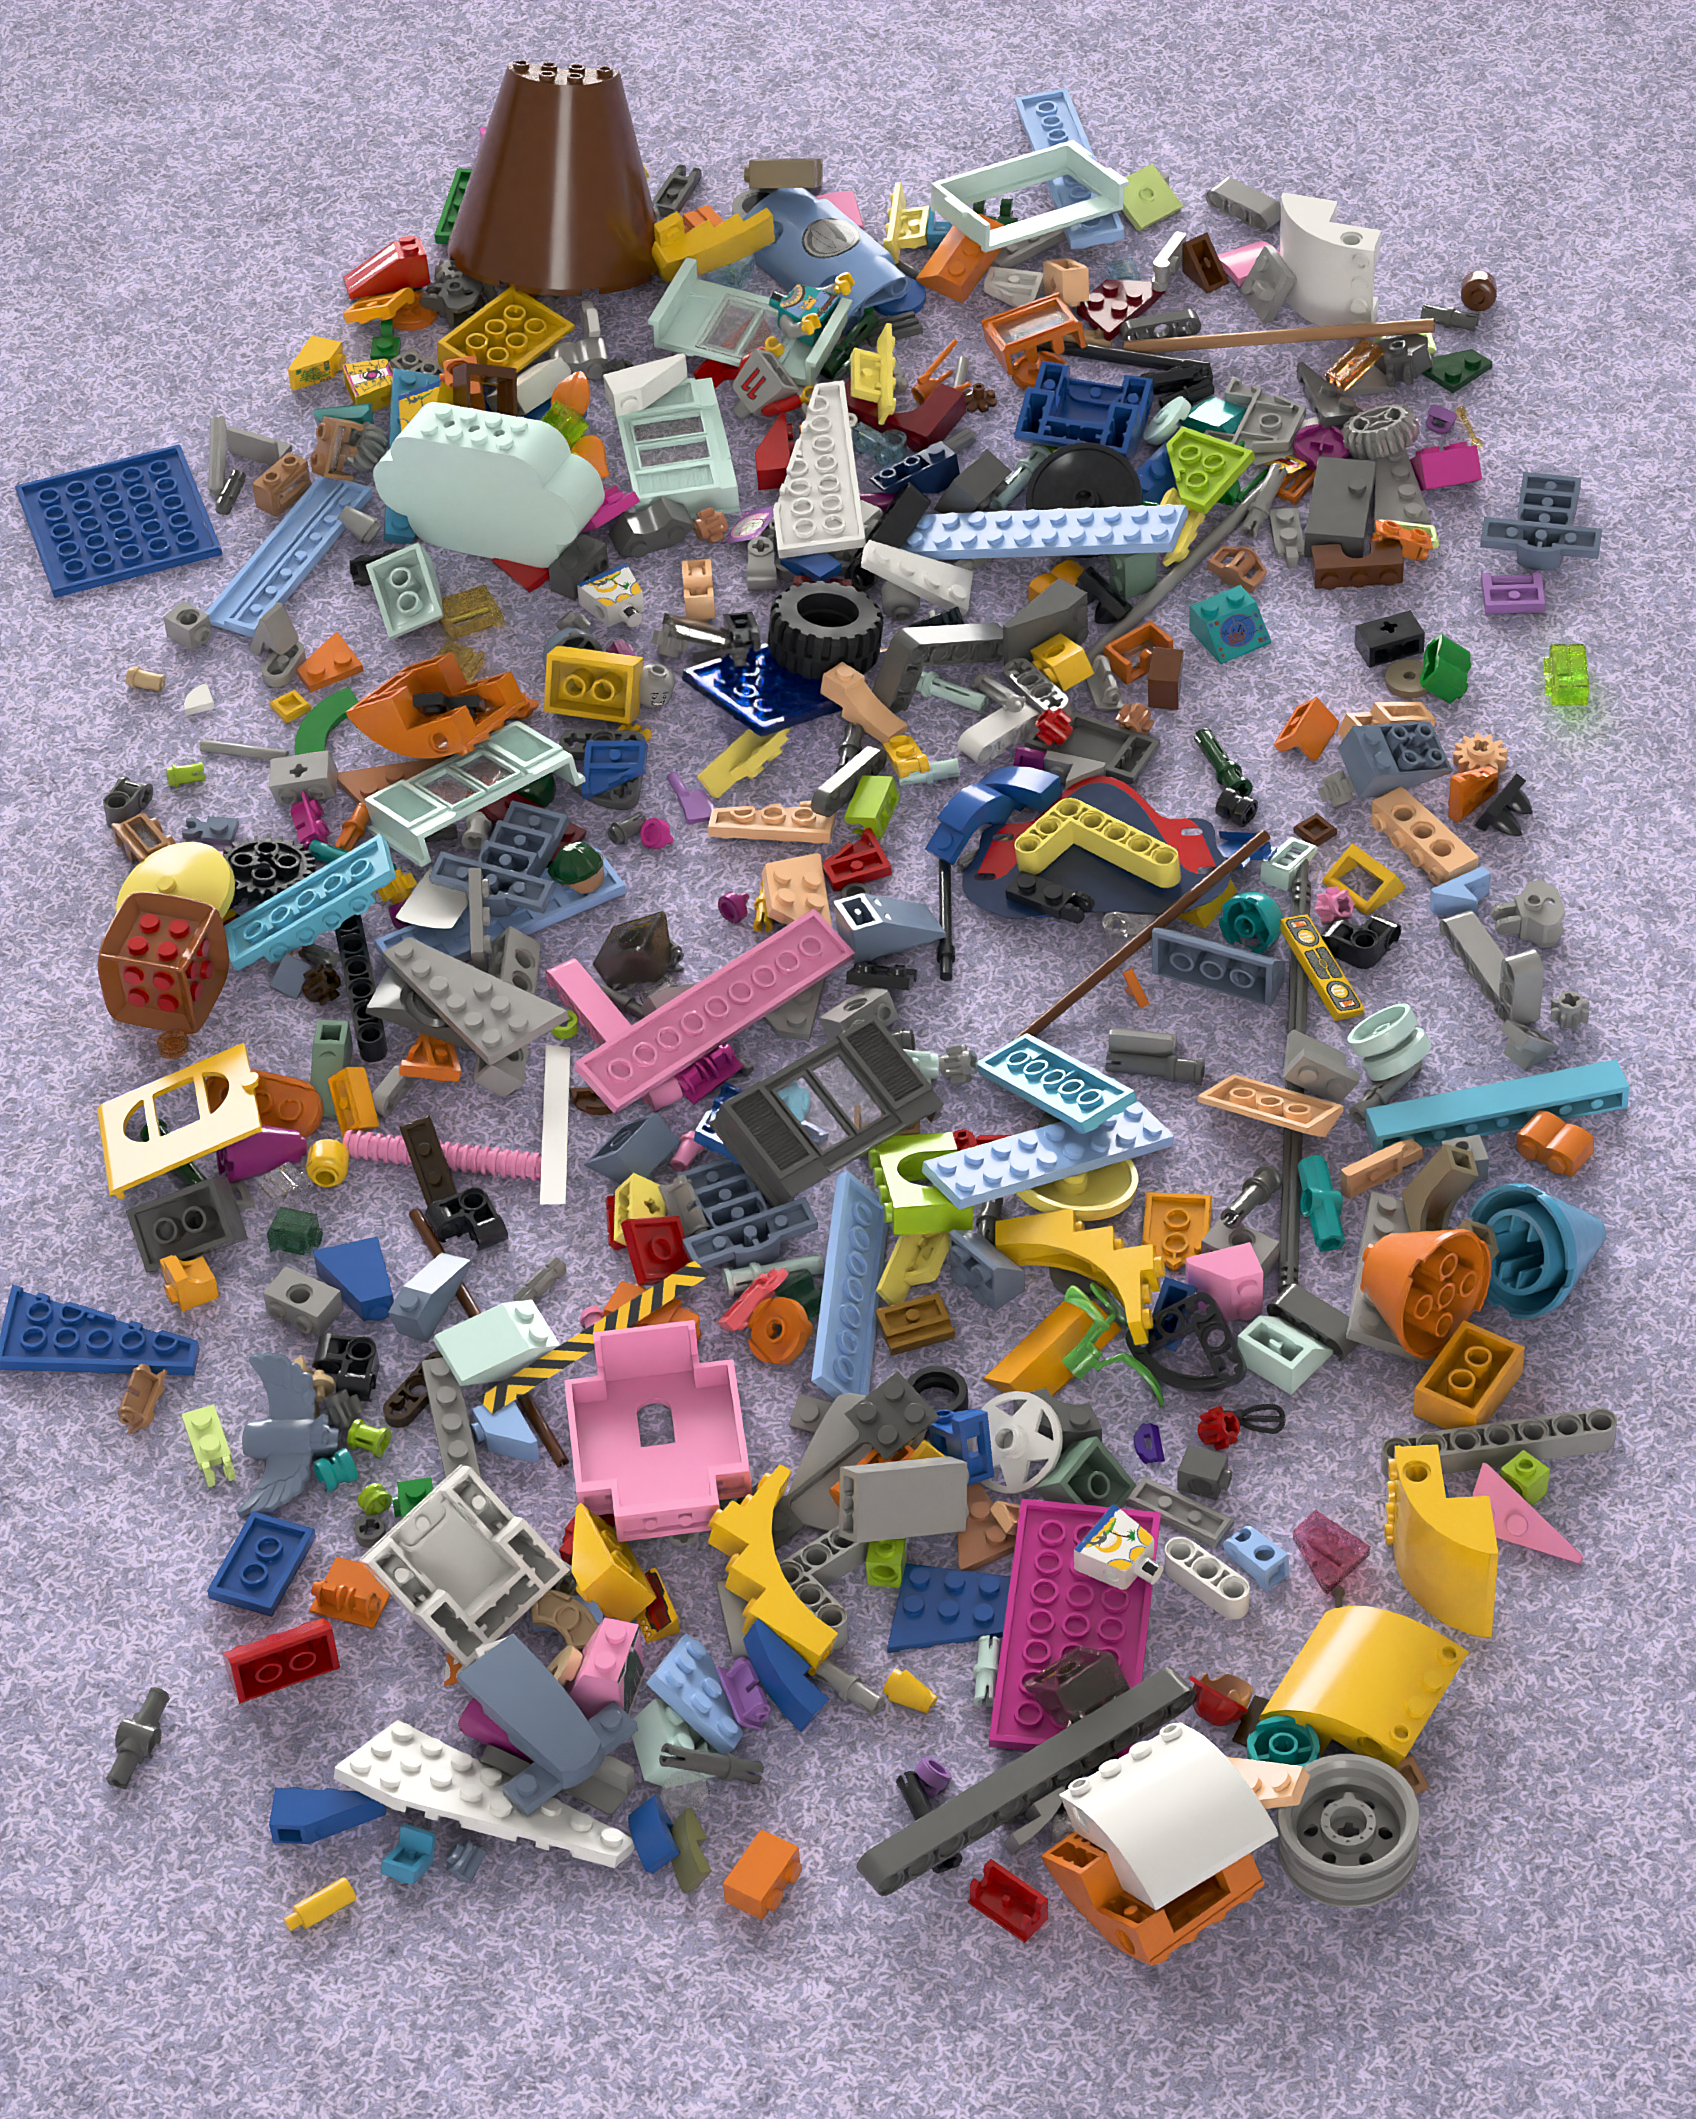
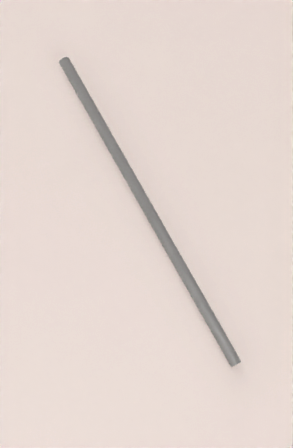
(1176, 575)

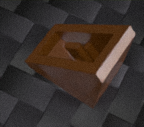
(1203, 264)
(1165, 678)

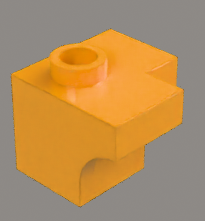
(188, 1282)

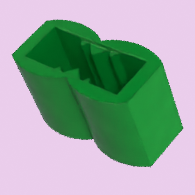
(1445, 669)

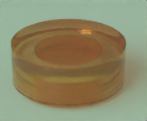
(173, 1044)

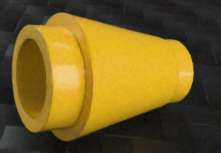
(909, 1691)

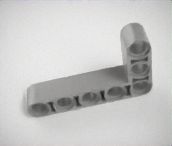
(1510, 982)
(818, 1567)

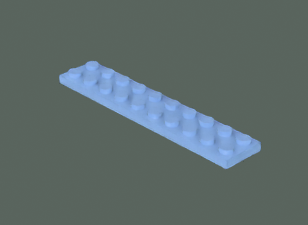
(1052, 120)
(1047, 532)

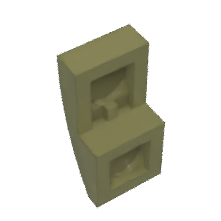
(690, 1865)

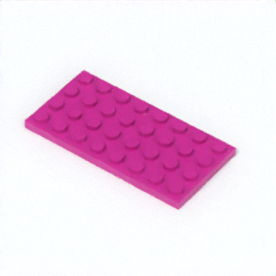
(1059, 1609)

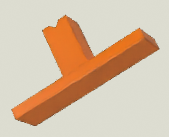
(1134, 988)

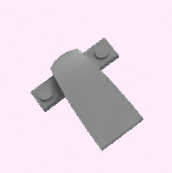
(832, 1435)

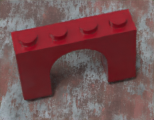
(923, 425)

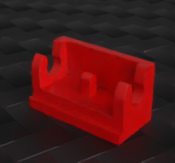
(1009, 1901)

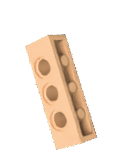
(1422, 836)

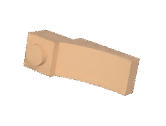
(698, 589)
(860, 704)
(1387, 714)

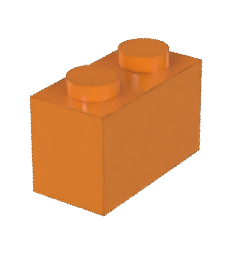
(762, 1875)

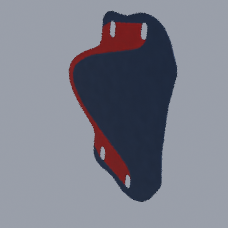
(1082, 870)

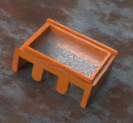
(1029, 326)

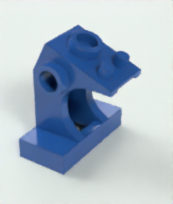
(950, 1438)

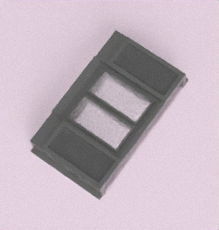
(825, 1111)

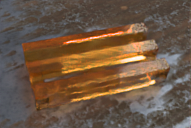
(1354, 363)

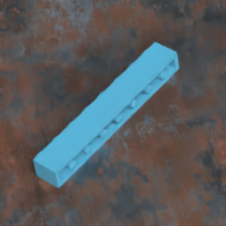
(1499, 1106)

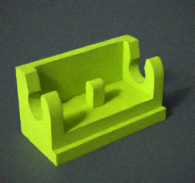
(873, 804)

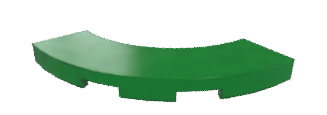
(321, 720)

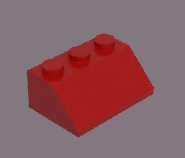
(281, 1660)

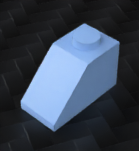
(505, 1432)

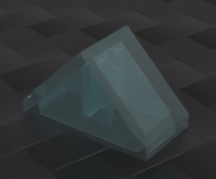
(732, 275)

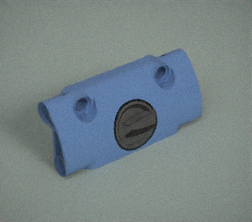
(821, 243)

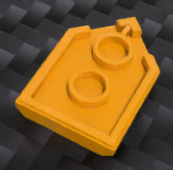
(1176, 1225)

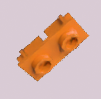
(1413, 541)

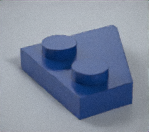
(612, 764)

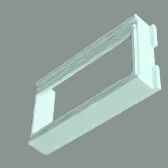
(953, 194)

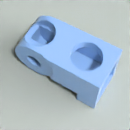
(1258, 1557)

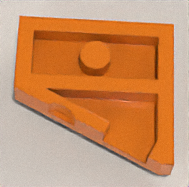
(329, 664)
(1471, 790)
(431, 1060)

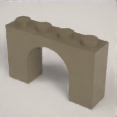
(784, 173)
(1436, 1191)

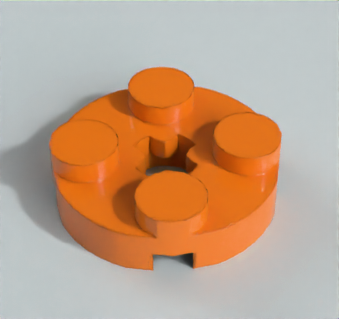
(794, 1334)

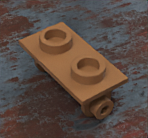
(138, 1408)

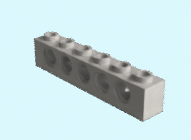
(516, 962)

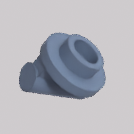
(464, 1860)

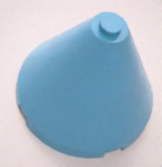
(1540, 1247)

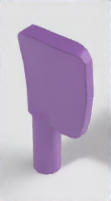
(694, 803)

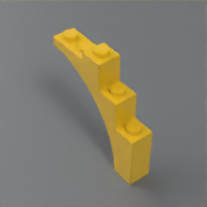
(1063, 1243)
(756, 1575)

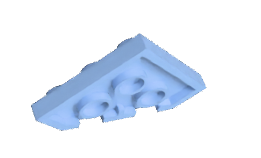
(694, 1690)

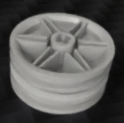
(1350, 1832)

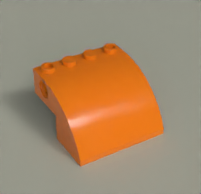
(395, 724)
(1131, 1925)

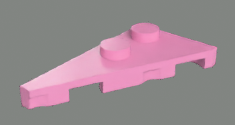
(1518, 1521)

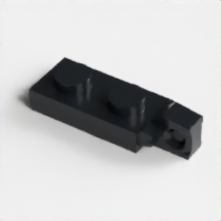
(1176, 377)

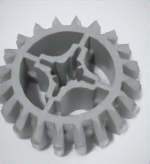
(1380, 431)

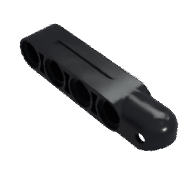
(891, 530)

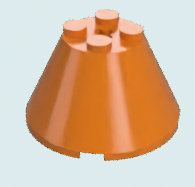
(1426, 1285)

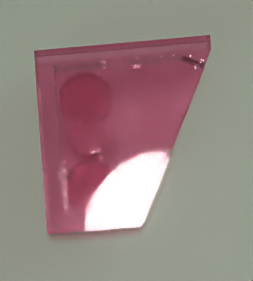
(1329, 1550)

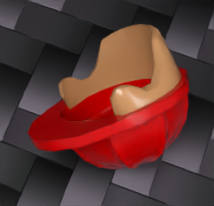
(1221, 1699)

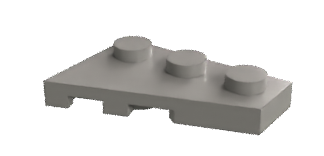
(479, 919)

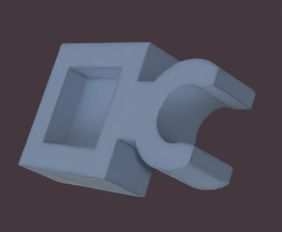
(214, 831)

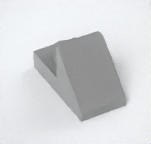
(274, 632)
(1072, 768)
(1526, 1044)

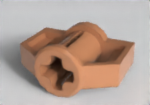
(1236, 570)

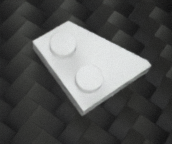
(1013, 285)

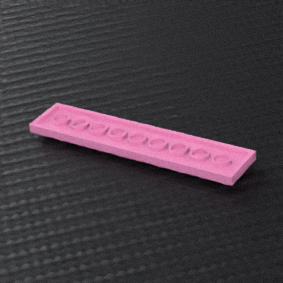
(713, 1011)

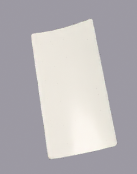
(433, 905)

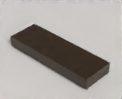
(428, 1160)

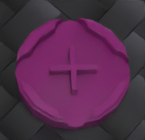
(1319, 441)

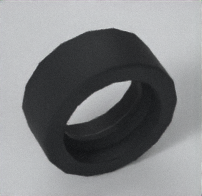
(942, 1378)

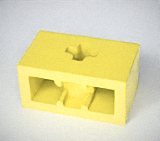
(636, 1199)

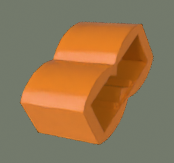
(1555, 1143)

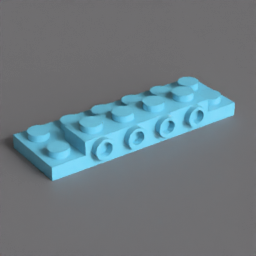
(311, 906)
(1056, 1083)

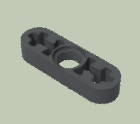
(1178, 318)

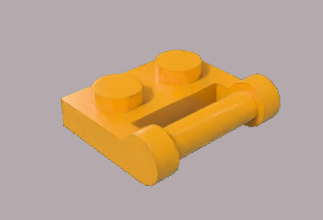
(379, 306)

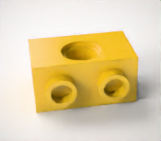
(1062, 661)

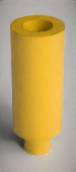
(321, 1905)

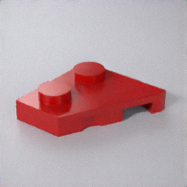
(857, 863)

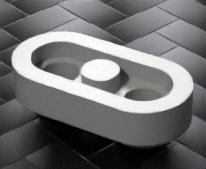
(281, 669)

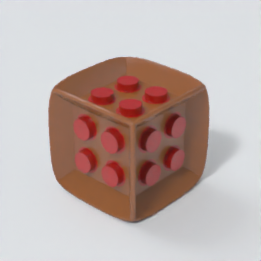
(163, 962)

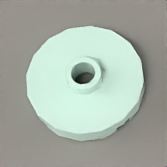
(1165, 421)

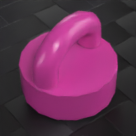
(655, 833)

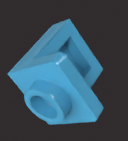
(411, 1855)

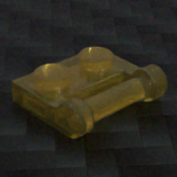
(467, 606)

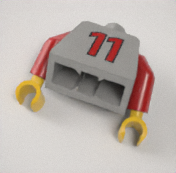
(765, 384)

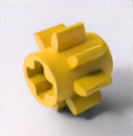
(399, 888)

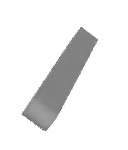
(1501, 1441)

